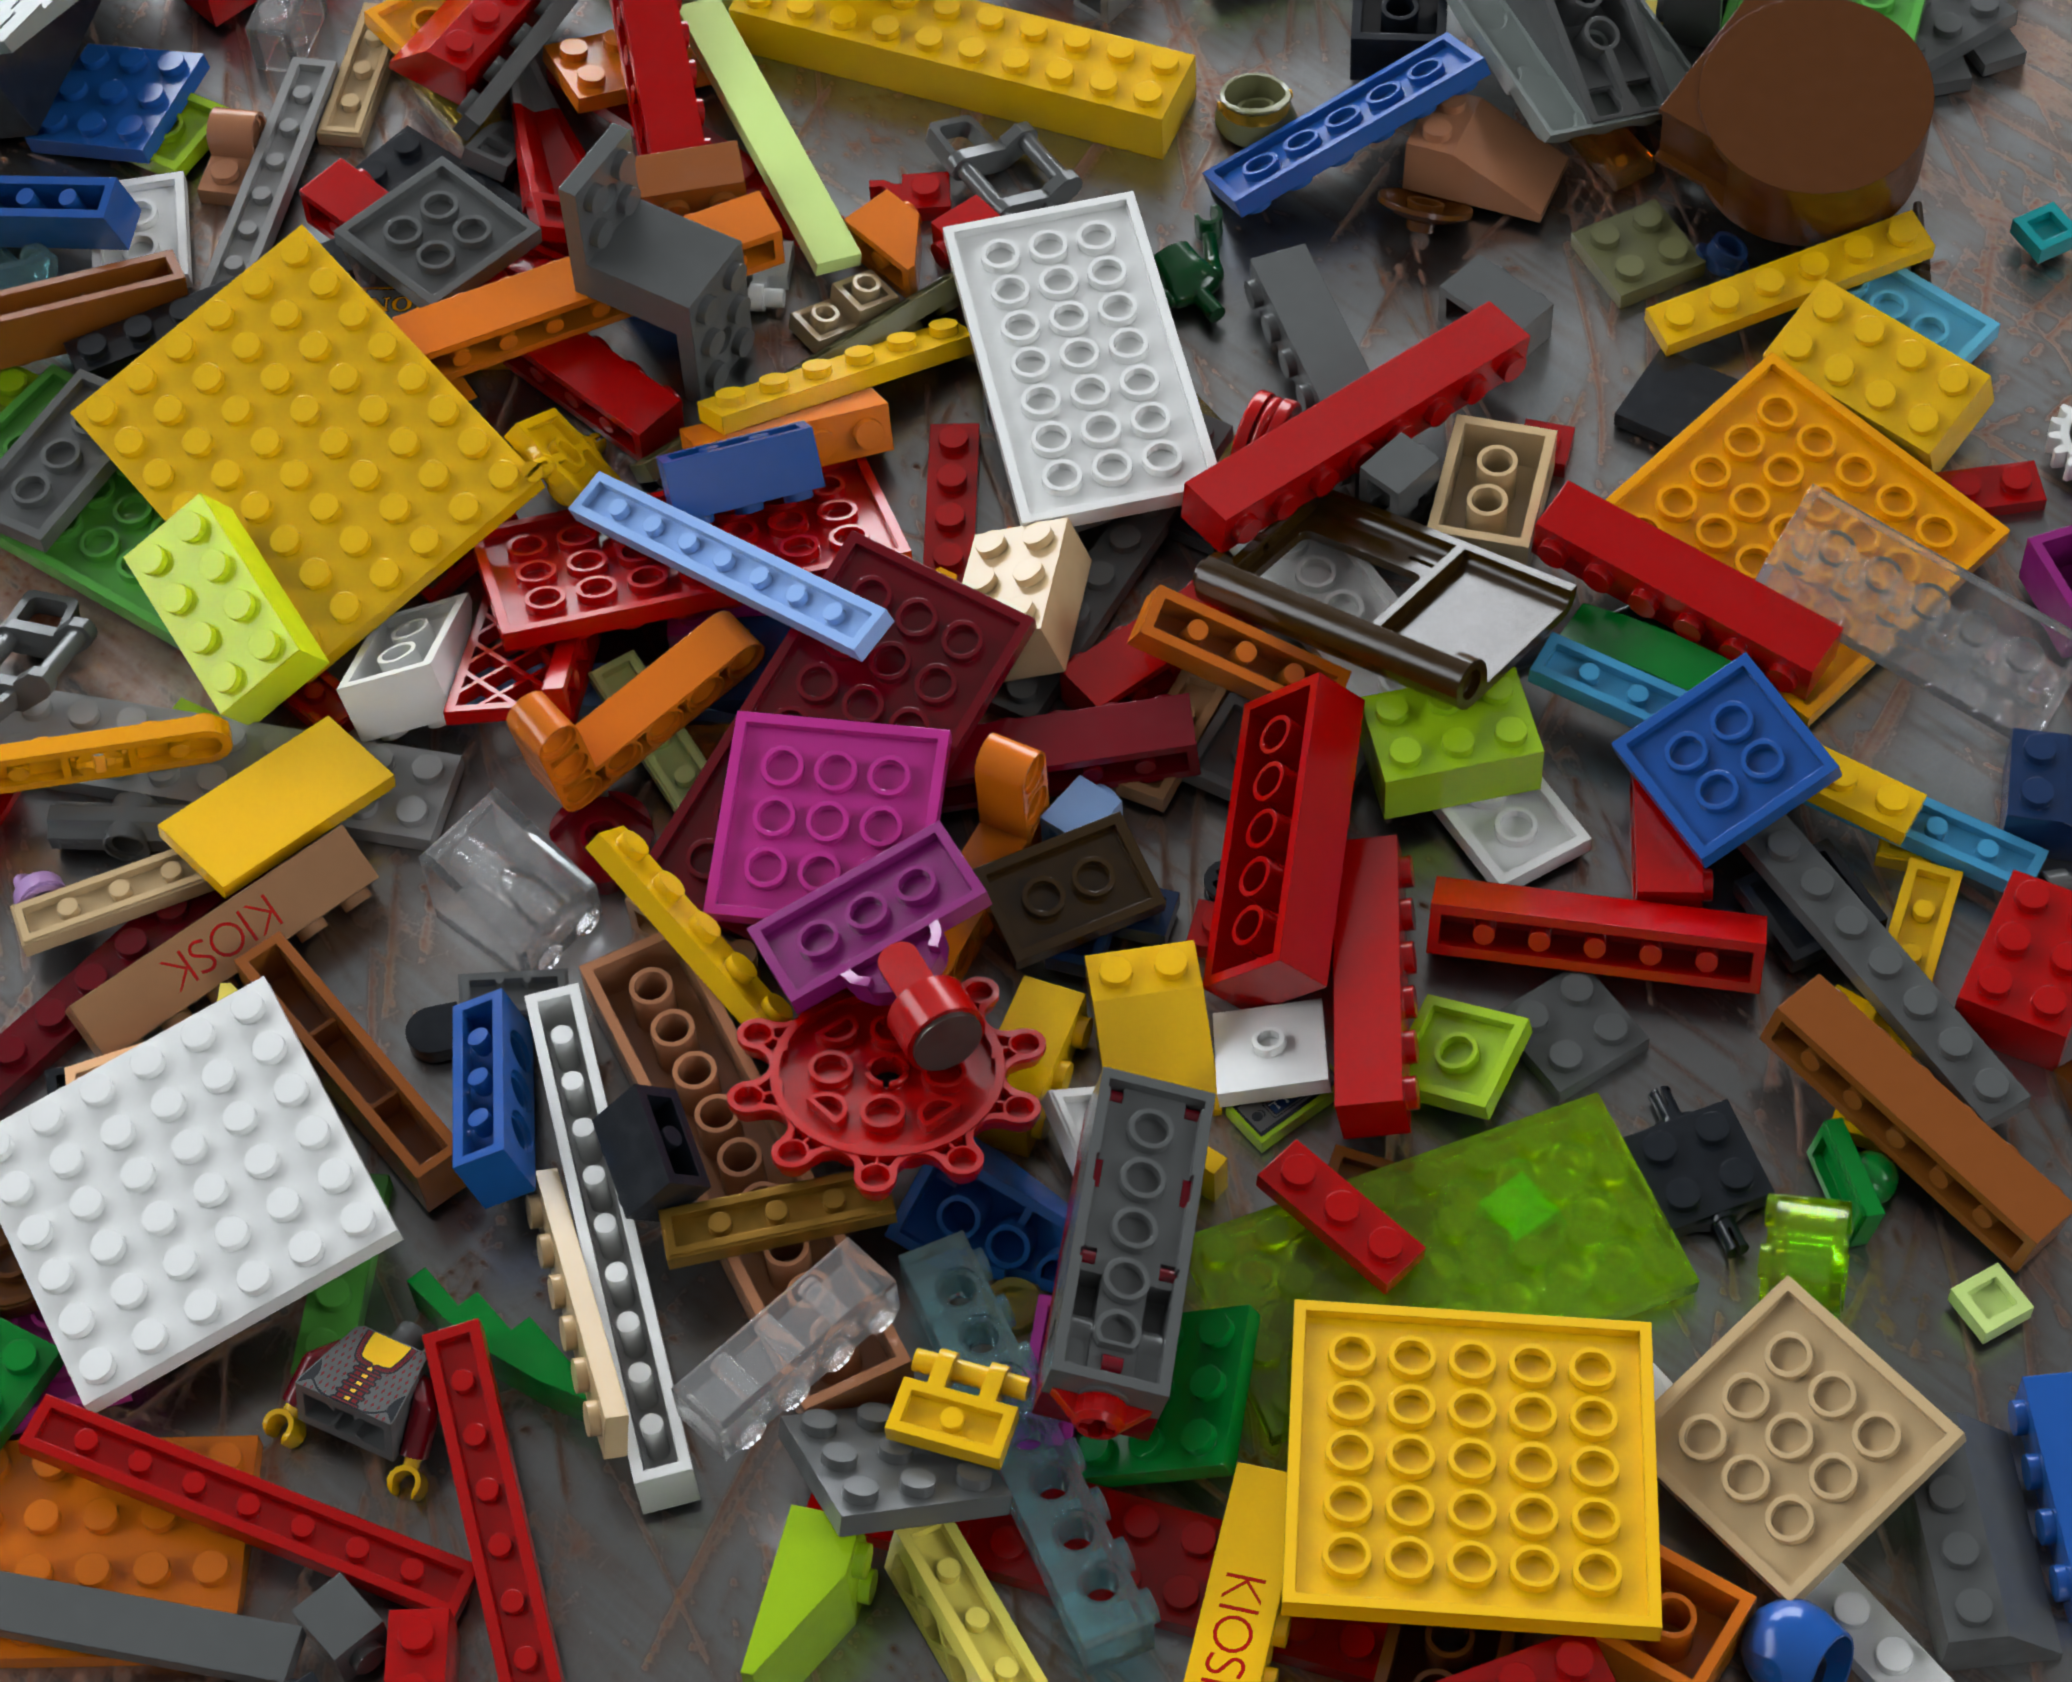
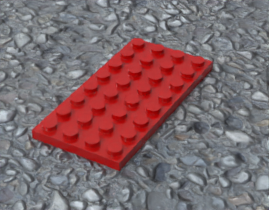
(567, 581)

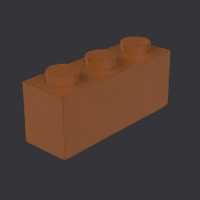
(691, 177)

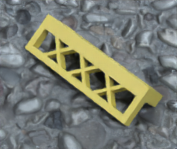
(957, 1607)

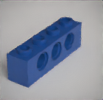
(493, 1099)

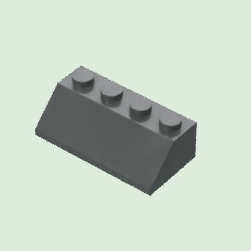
(1979, 1558)

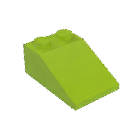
(808, 1598)

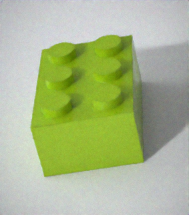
(1443, 757)

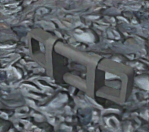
(995, 156)
(52, 643)

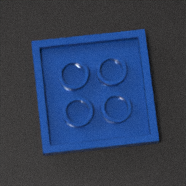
(119, 103)
(1726, 760)

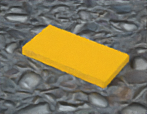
(276, 806)

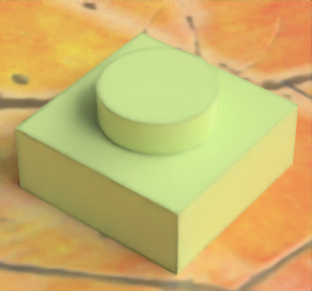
(1990, 1303)

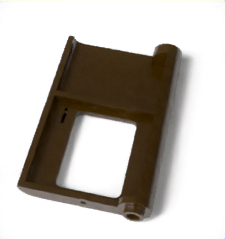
(1442, 637)

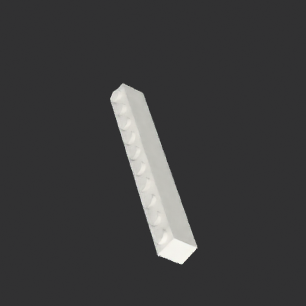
(611, 1251)

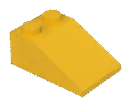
(1153, 1014)

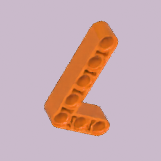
(589, 757)
(1010, 803)

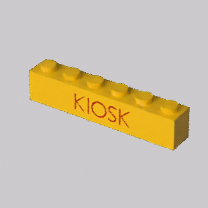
(1244, 1588)

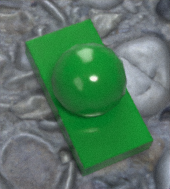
(1852, 1176)

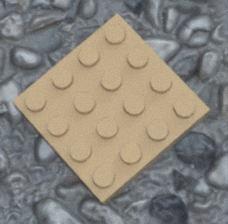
(1795, 1440)

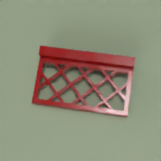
(561, 680)

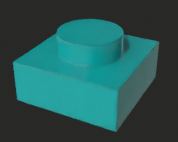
(2043, 232)

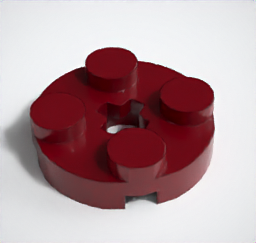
(574, 831)

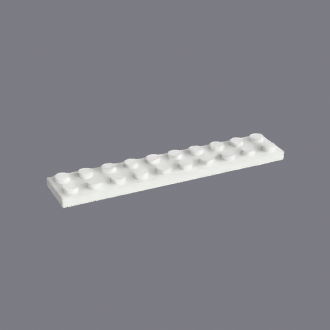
(1505, 836)

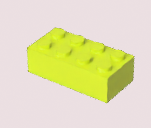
(226, 610)

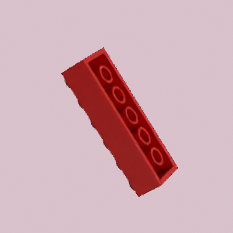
(1284, 844)

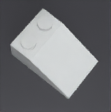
(407, 669)

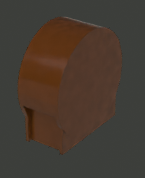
(1802, 119)

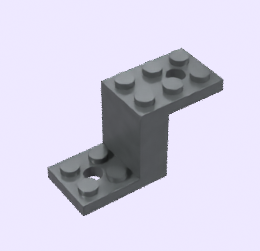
(656, 264)

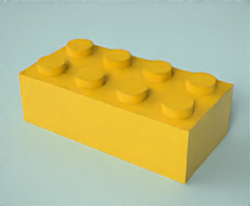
(1885, 373)

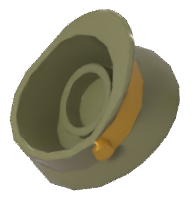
(1253, 107)

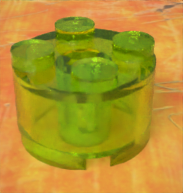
(1809, 1245)

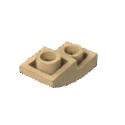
(849, 306)

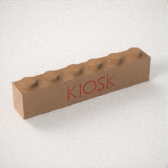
(200, 957)

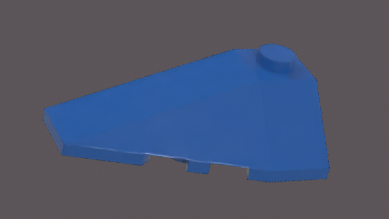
(1000, 1211)

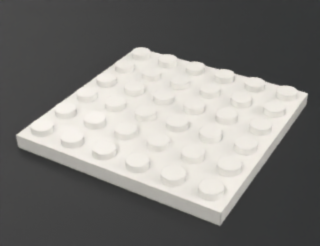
(183, 1195)

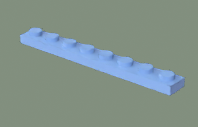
(732, 566)

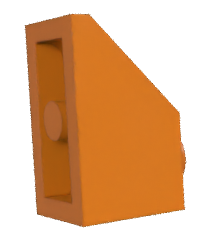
(889, 240)

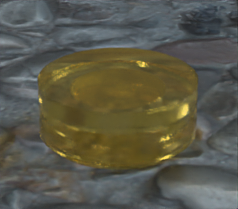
(1022, 1299)

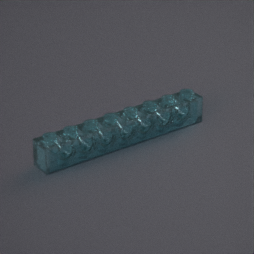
(1099, 1630)

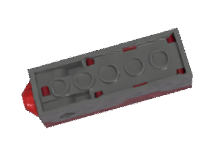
(1124, 1256)

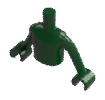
(1188, 276)

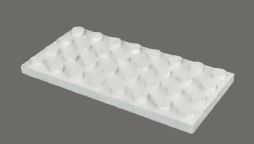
(1079, 360)

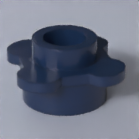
(1724, 254)

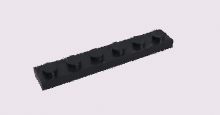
(117, 345)

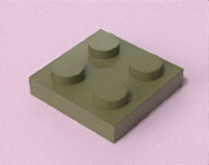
(1637, 253)

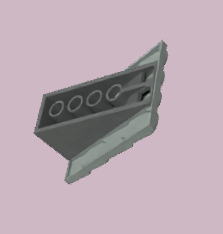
(1576, 61)

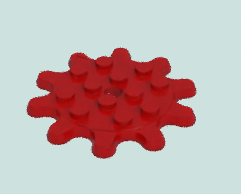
(837, 1109)

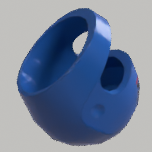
(1790, 1640)

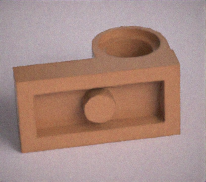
(232, 142)

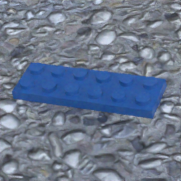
(1346, 124)

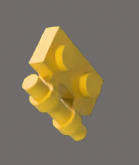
(953, 1421)

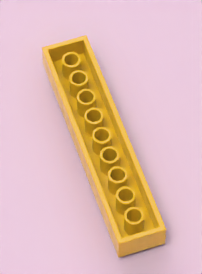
(986, 63)

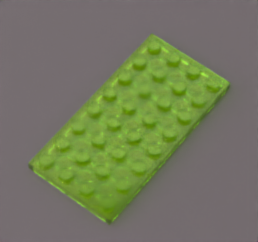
(1510, 1222)

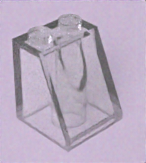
(509, 887)

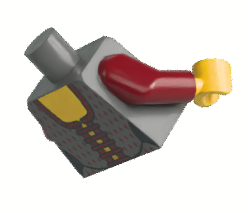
(369, 1394)

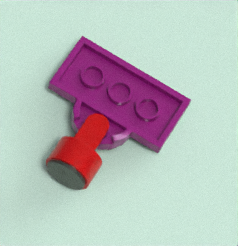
(887, 944)

